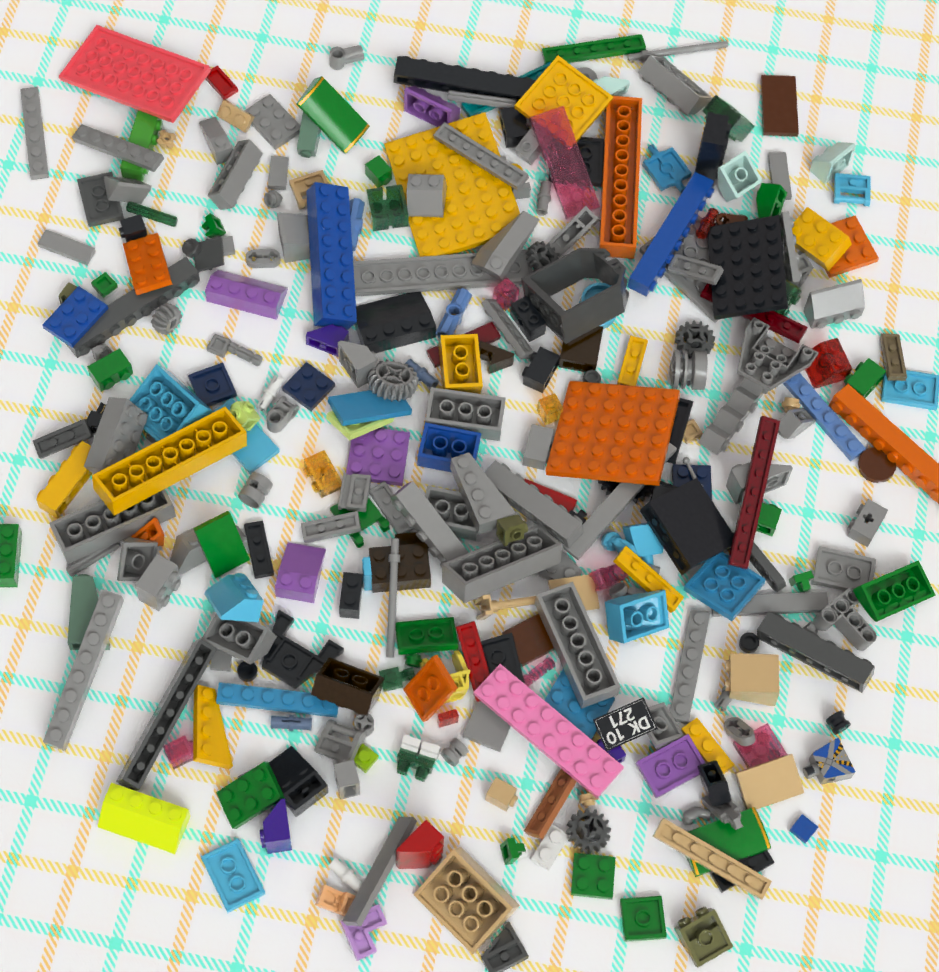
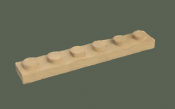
(712, 858)

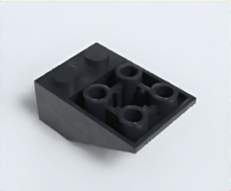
(298, 781)

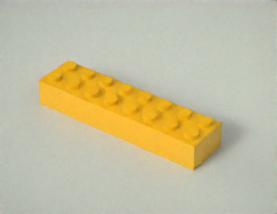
(169, 460)

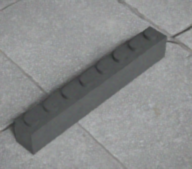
(131, 308)
(166, 715)

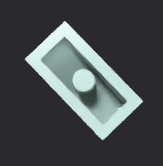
(613, 85)

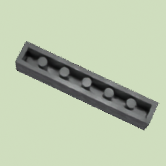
(815, 651)

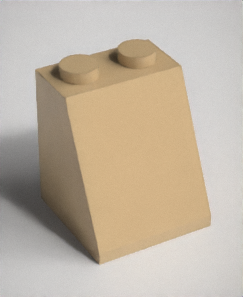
(753, 678)

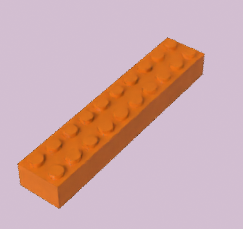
(620, 177)

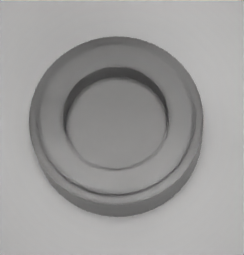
(191, 248)

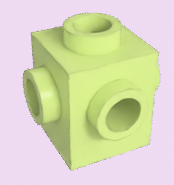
(244, 414)

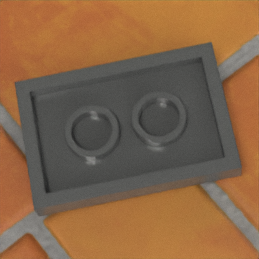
(95, 201)

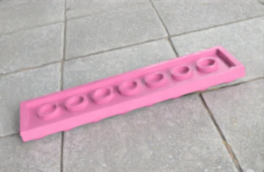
(548, 731)

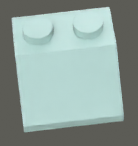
(832, 161)
(737, 176)

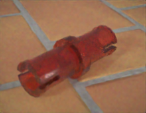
(706, 223)

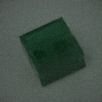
(387, 212)

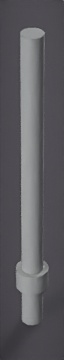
(644, 54)
(394, 559)

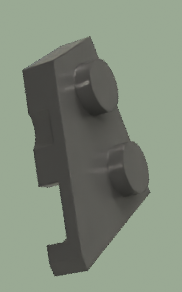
(505, 951)

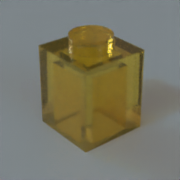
(549, 409)

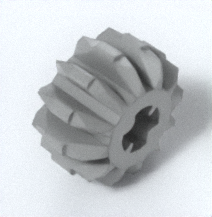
(166, 318)

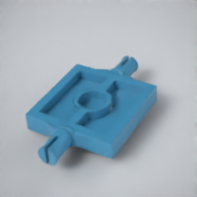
(666, 168)

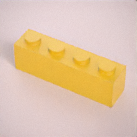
(66, 482)

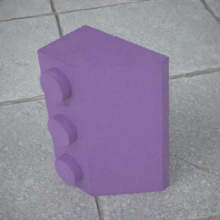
(429, 107)

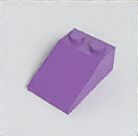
(300, 572)

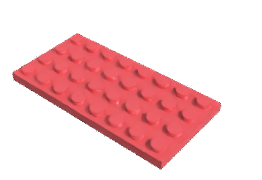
(135, 73)

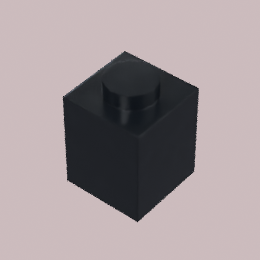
(132, 228)

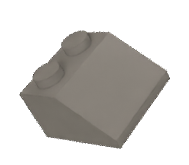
(426, 195)
(356, 361)

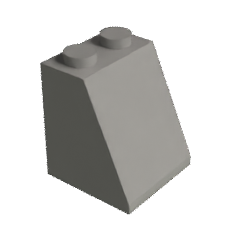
(294, 236)

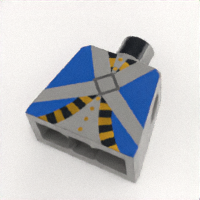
(830, 764)

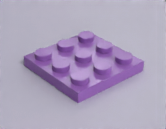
(381, 455)

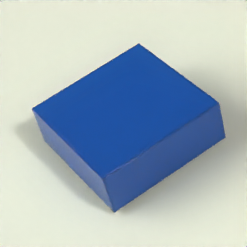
(803, 828)

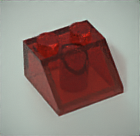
(829, 365)

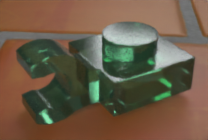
(394, 678)

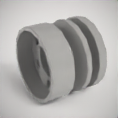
(687, 369)

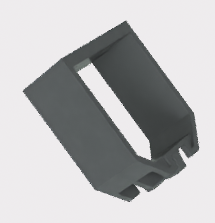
(568, 270)

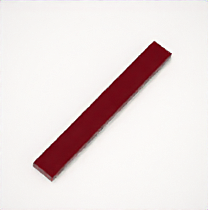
(753, 492)

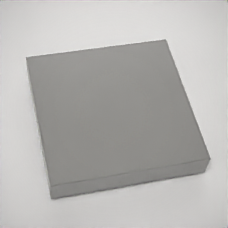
(486, 728)

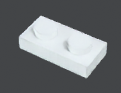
(550, 847)

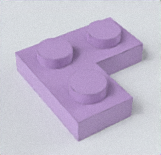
(359, 937)

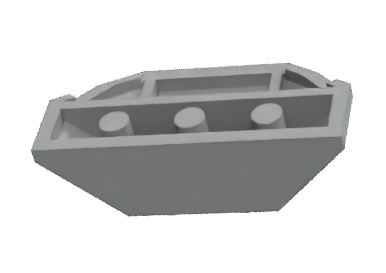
(188, 552)

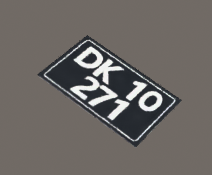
(625, 724)

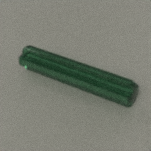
(151, 214)

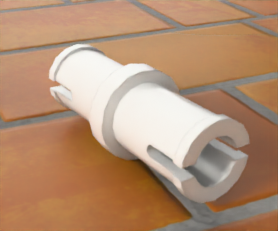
(269, 393)
(347, 875)

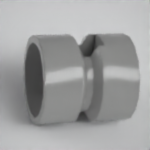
(255, 490)

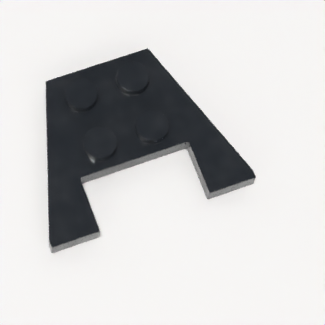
(290, 660)

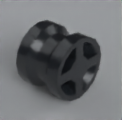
(838, 722)

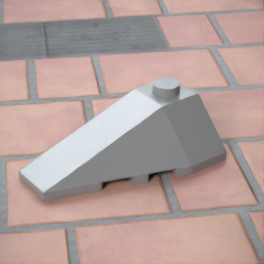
(502, 250)

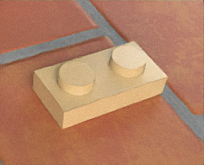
(235, 116)

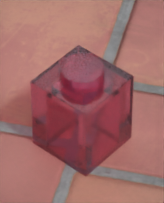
(506, 293)
(179, 751)

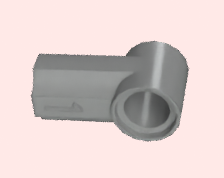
(341, 56)

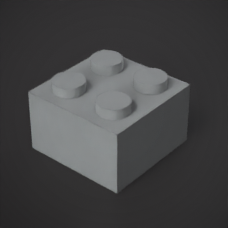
(158, 582)

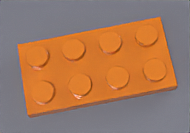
(147, 264)

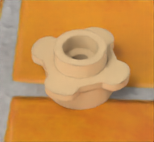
(166, 143)

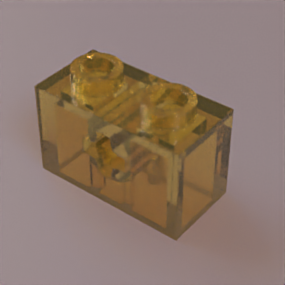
(319, 465)

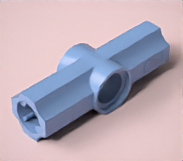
(356, 213)
(457, 306)

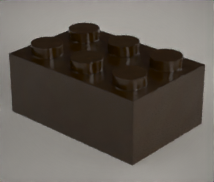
(412, 569)
(347, 686)

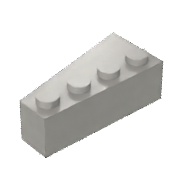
(479, 494)

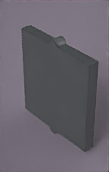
(210, 254)

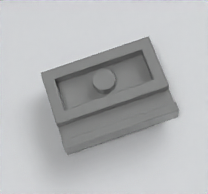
(354, 492)

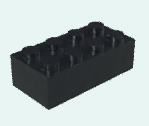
(713, 145)

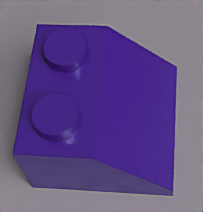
(275, 831)

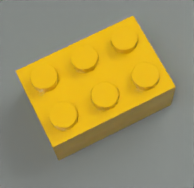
(819, 239)
(460, 363)

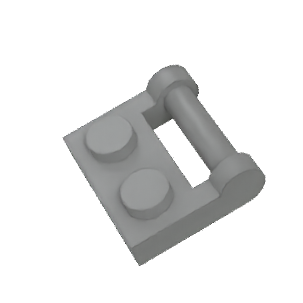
(338, 748)

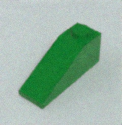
(770, 199)

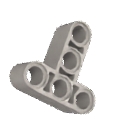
(847, 620)

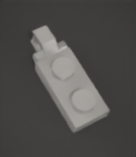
(725, 813)

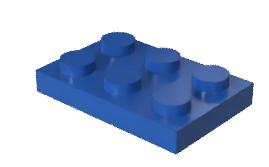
(75, 316)

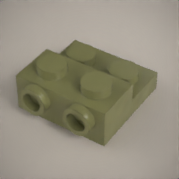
(703, 936)

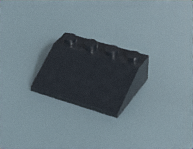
(394, 322)

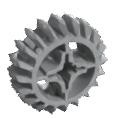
(393, 380)

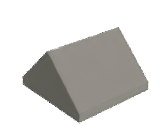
(126, 189)
(135, 558)
(668, 729)

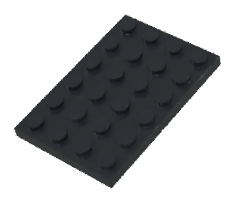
(751, 265)

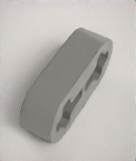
(263, 258)
(736, 733)

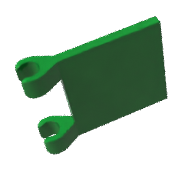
(367, 518)

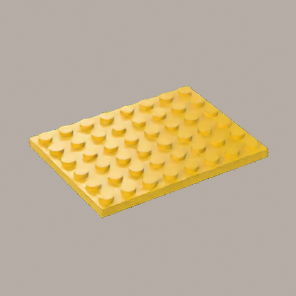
(475, 200)

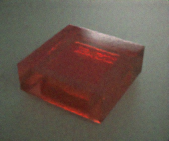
(447, 718)

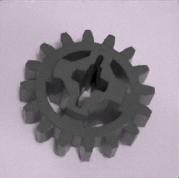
(541, 255)
(694, 338)
(596, 832)

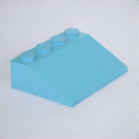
(167, 403)

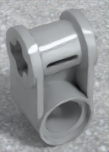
(283, 412)

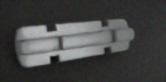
(245, 354)

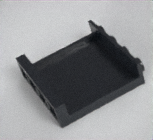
(688, 525)

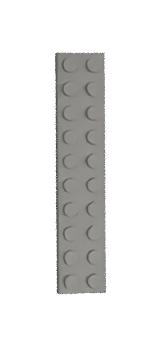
(429, 274)

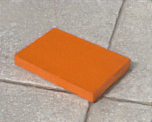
(430, 688)

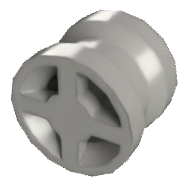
(362, 721)

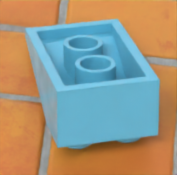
(636, 615)

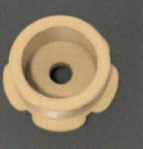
(587, 799)

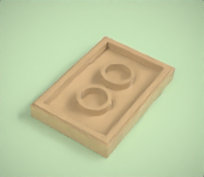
(769, 782)

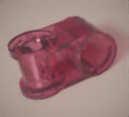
(606, 577)

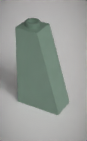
(308, 137)
(82, 605)

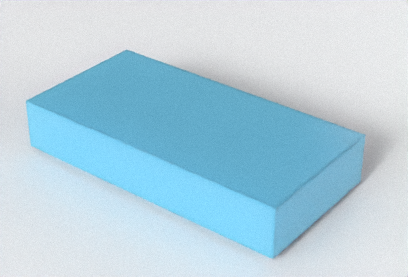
(367, 574)

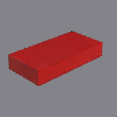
(221, 83)

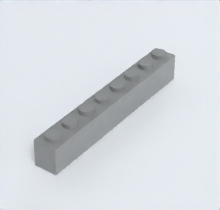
(83, 670)

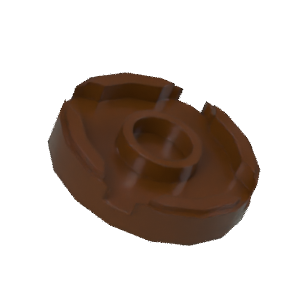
(875, 466)

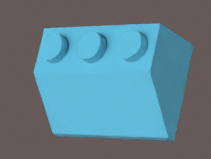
(235, 599)

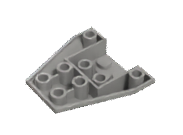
(769, 361)

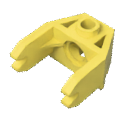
(460, 678)

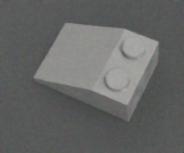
(736, 481)

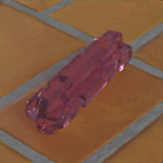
(538, 671)

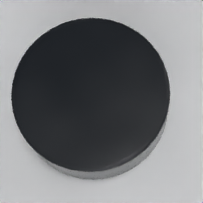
(749, 642)
(247, 672)

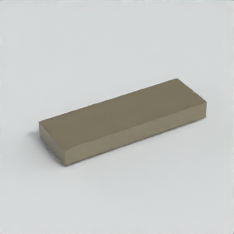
(893, 357)

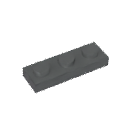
(62, 438)

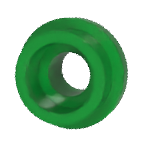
(413, 660)

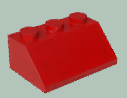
(421, 848)

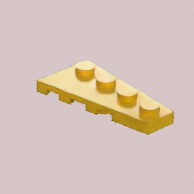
(209, 735)

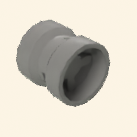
(618, 590)
(454, 752)

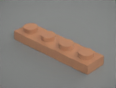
(550, 805)

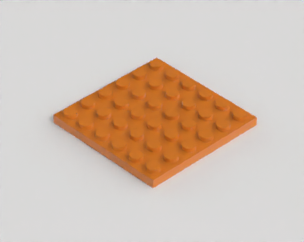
(613, 433)

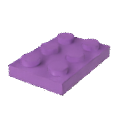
(671, 766)

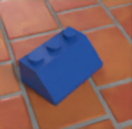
(443, 443)

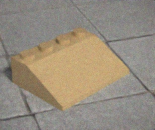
(466, 899)

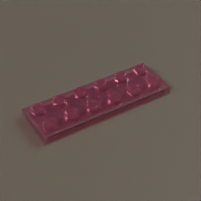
(564, 161)

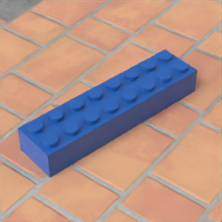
(331, 255)

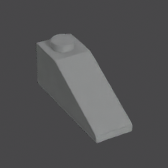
(216, 140)
(574, 231)

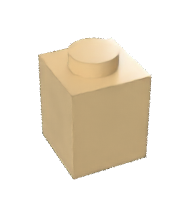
(501, 794)

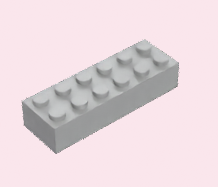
(97, 528)
(501, 565)
(577, 645)

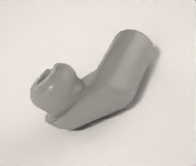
(695, 812)

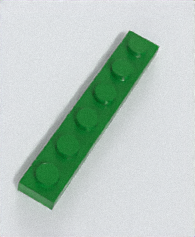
(595, 49)

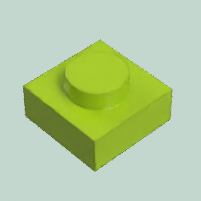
(365, 758)

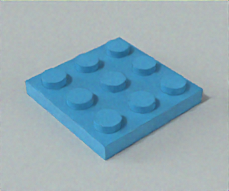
(724, 586)
(565, 702)

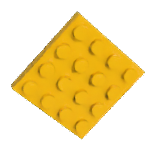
(565, 87)

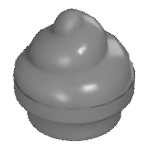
(272, 199)

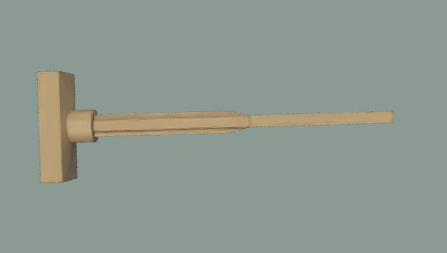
(584, 586)

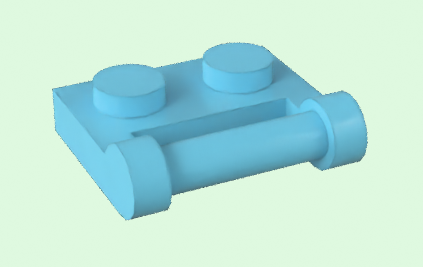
(852, 184)

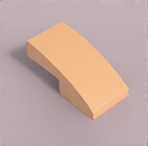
(334, 900)

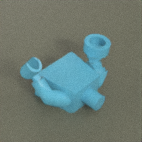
(638, 538)

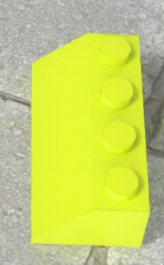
(143, 818)

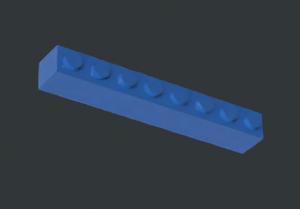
(670, 234)

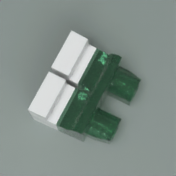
(408, 758)

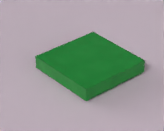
(643, 918)

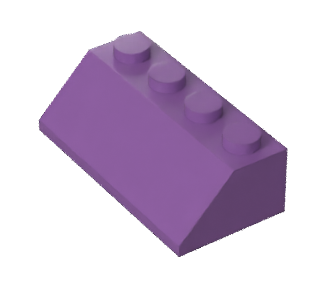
(245, 294)

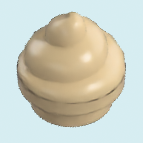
(790, 403)

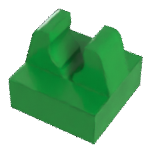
(214, 225)
(104, 284)
(802, 581)
(511, 850)

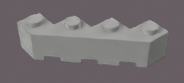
(731, 416)

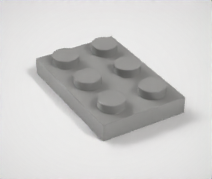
(273, 121)
(842, 569)

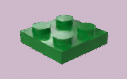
(593, 876)

